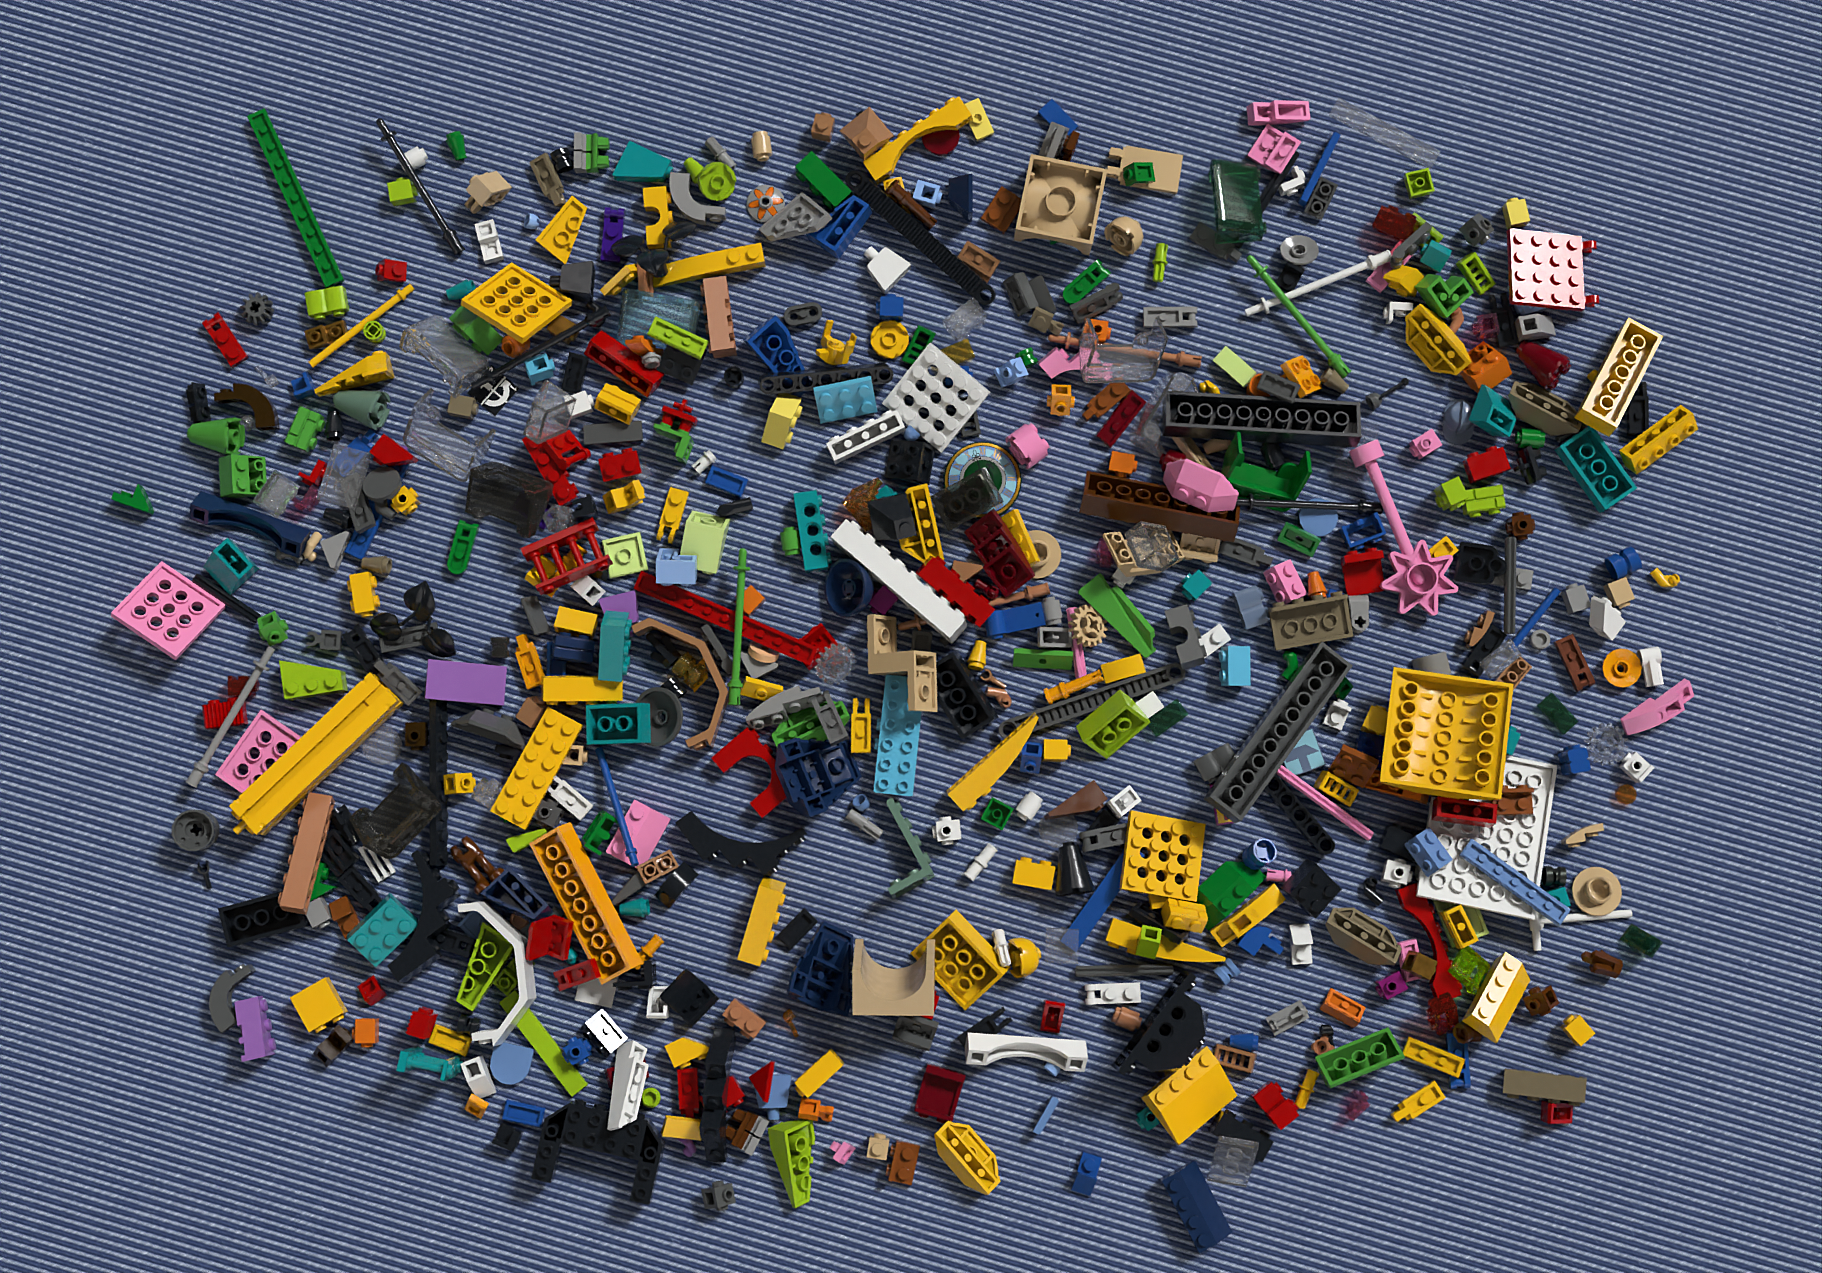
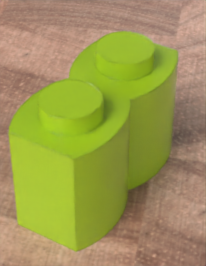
(327, 302)

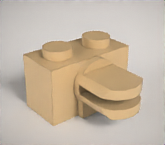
(486, 190)

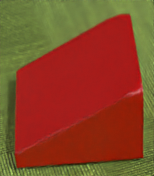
(371, 990)

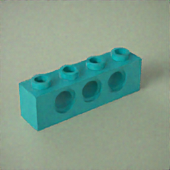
(803, 501)

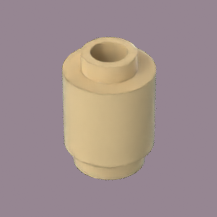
(761, 146)

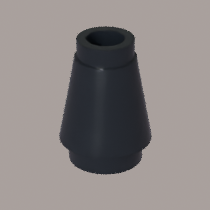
(334, 428)
(339, 517)

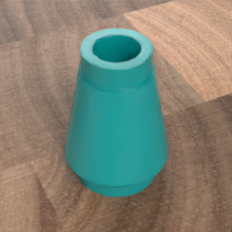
(460, 290)
(636, 908)

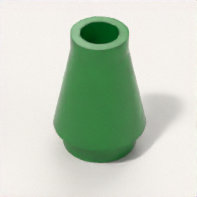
(457, 145)

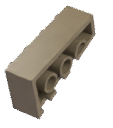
(1544, 1085)

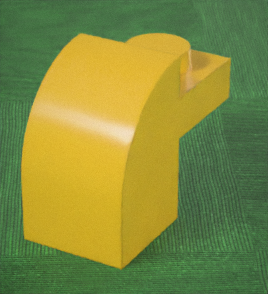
(624, 498)

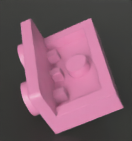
(1285, 582)

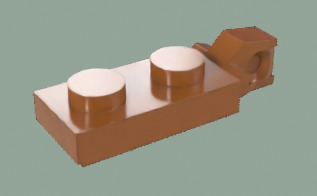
(1105, 400)

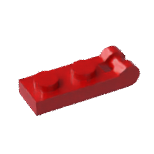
(225, 340)
(577, 974)

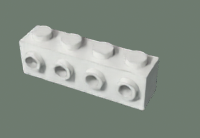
(866, 436)

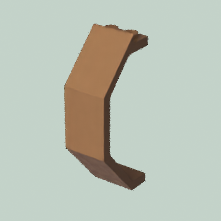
(698, 741)

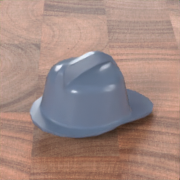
(1456, 423)

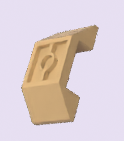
(1123, 556)

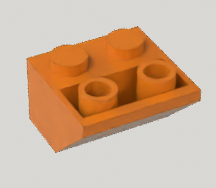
(1487, 367)

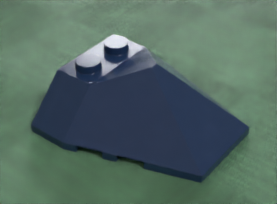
(815, 773)
(823, 972)

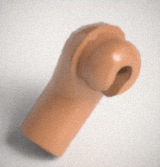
(1457, 319)

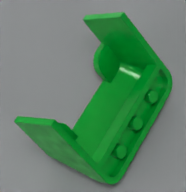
(1263, 482)

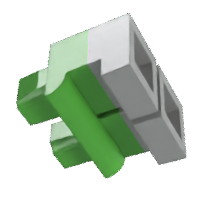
(587, 153)

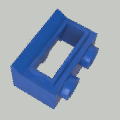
(1373, 520)

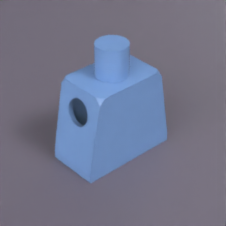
(778, 1095)

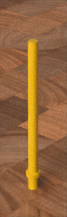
(401, 295)

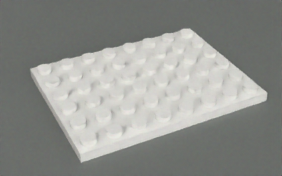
(1514, 839)

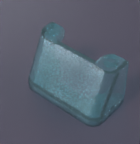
(641, 307)

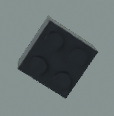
(1311, 888)

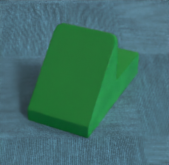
(138, 501)
(320, 888)

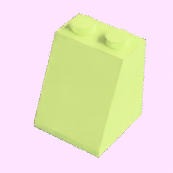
(706, 538)

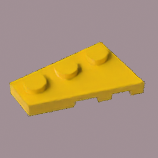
(563, 229)
(1017, 527)

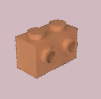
(744, 1018)

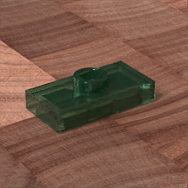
(1557, 713)
(1167, 717)

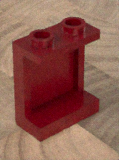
(939, 1093)

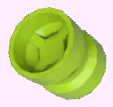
(378, 333)

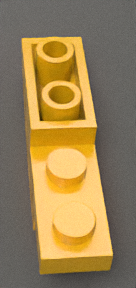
(1248, 916)

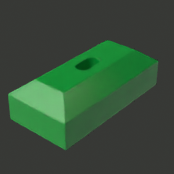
(1307, 545)

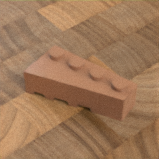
(719, 317)

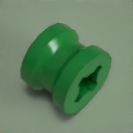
(1027, 357)

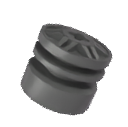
(188, 821)

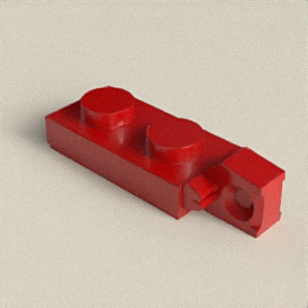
(688, 1091)

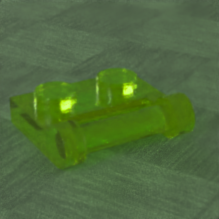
(1464, 965)

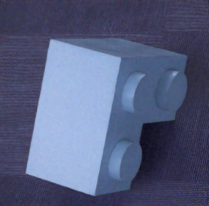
(675, 568)

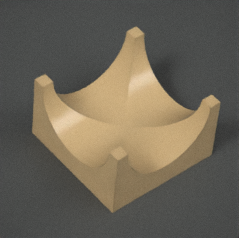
(1060, 202)

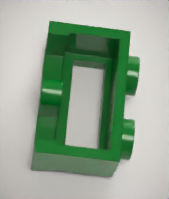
(598, 831)

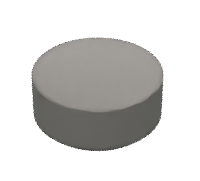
(1539, 639)

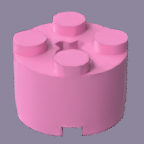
(1027, 445)

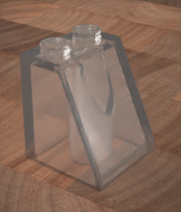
(549, 413)

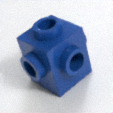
(584, 1051)

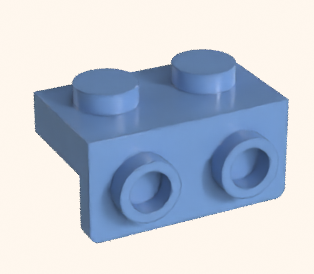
(1428, 852)

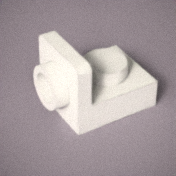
(1400, 309)
(1336, 714)

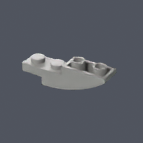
(776, 708)

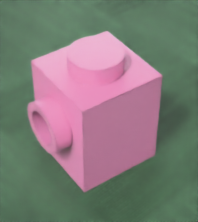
(1425, 444)

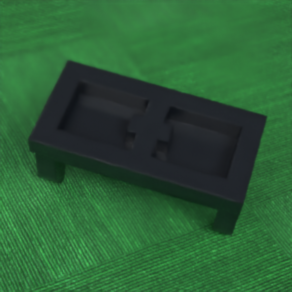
(587, 509)

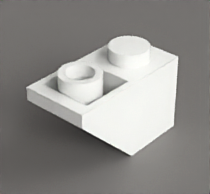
(1604, 618)
(478, 1077)

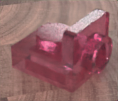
(1356, 1109)

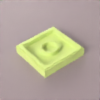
(626, 554)

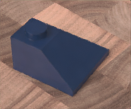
(961, 195)

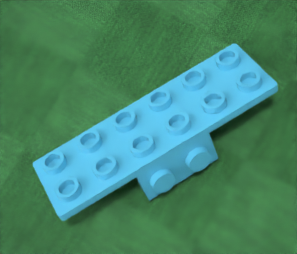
(897, 740)

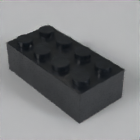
(258, 920)

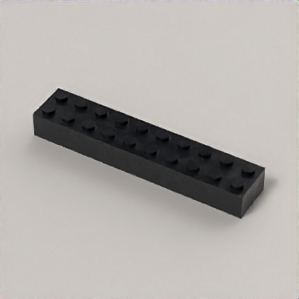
(1261, 419)

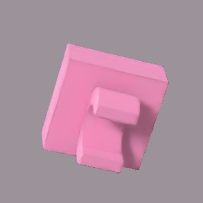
(842, 1151)

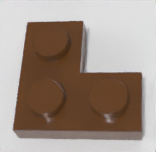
(1070, 145)

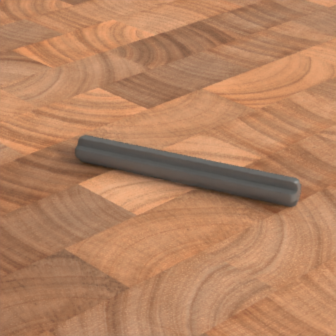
(1510, 585)
(1124, 970)

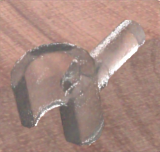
(270, 380)

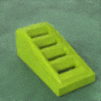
(1466, 271)
(522, 841)

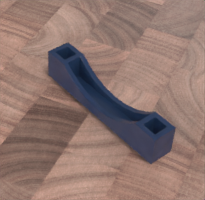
(218, 511)

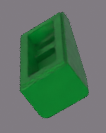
(931, 334)

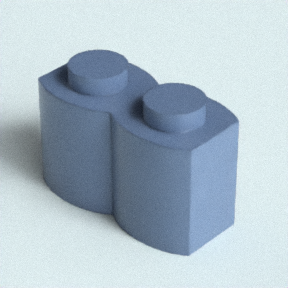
(1250, 607)

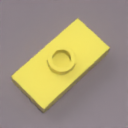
(980, 124)

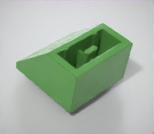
(241, 475)

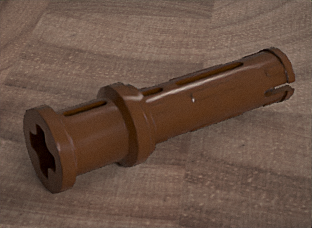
(904, 199)

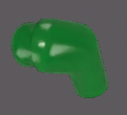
(1292, 664)

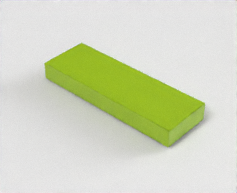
(677, 338)

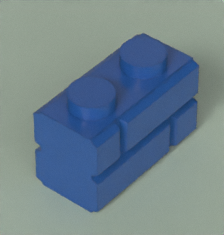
(1574, 760)

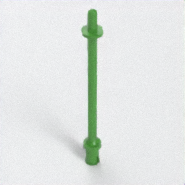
(1333, 359)
(735, 684)

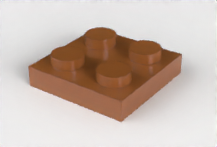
(1353, 766)

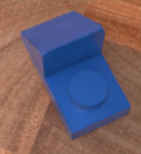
(1086, 1173)

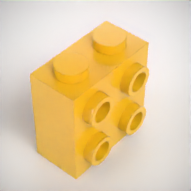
(319, 1005)

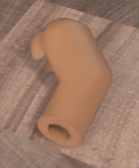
(1000, 695)

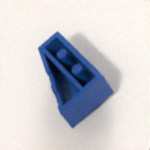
(844, 226)

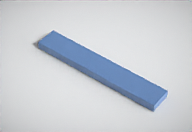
(1514, 882)

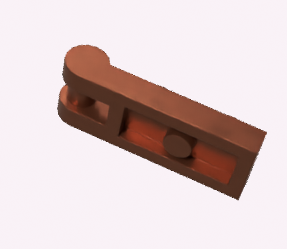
(1574, 662)

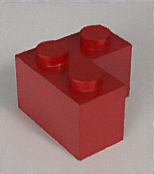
(1274, 1105)

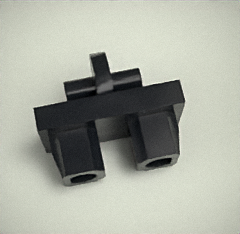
(1528, 466)

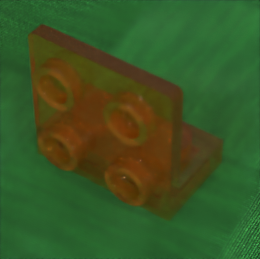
(857, 502)

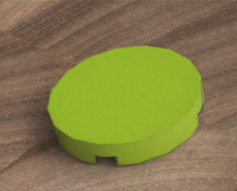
(716, 181)

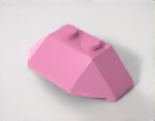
(1199, 486)

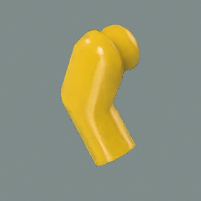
(1208, 386)
(1665, 580)

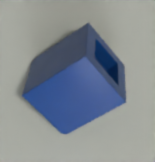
(303, 386)

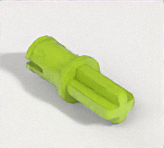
(1159, 262)

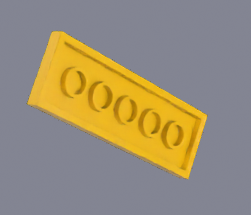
(536, 768)

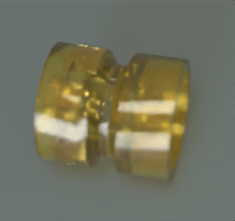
(689, 670)

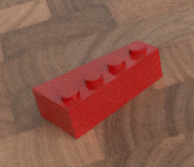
(958, 593)

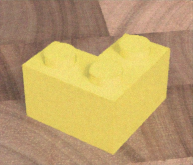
(781, 419)

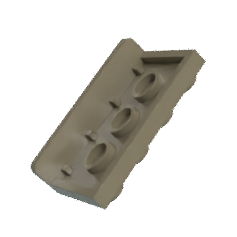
(1310, 620)

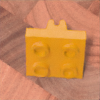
(1299, 371)

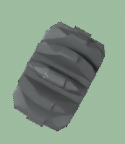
(250, 308)

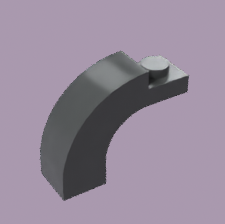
(220, 998)

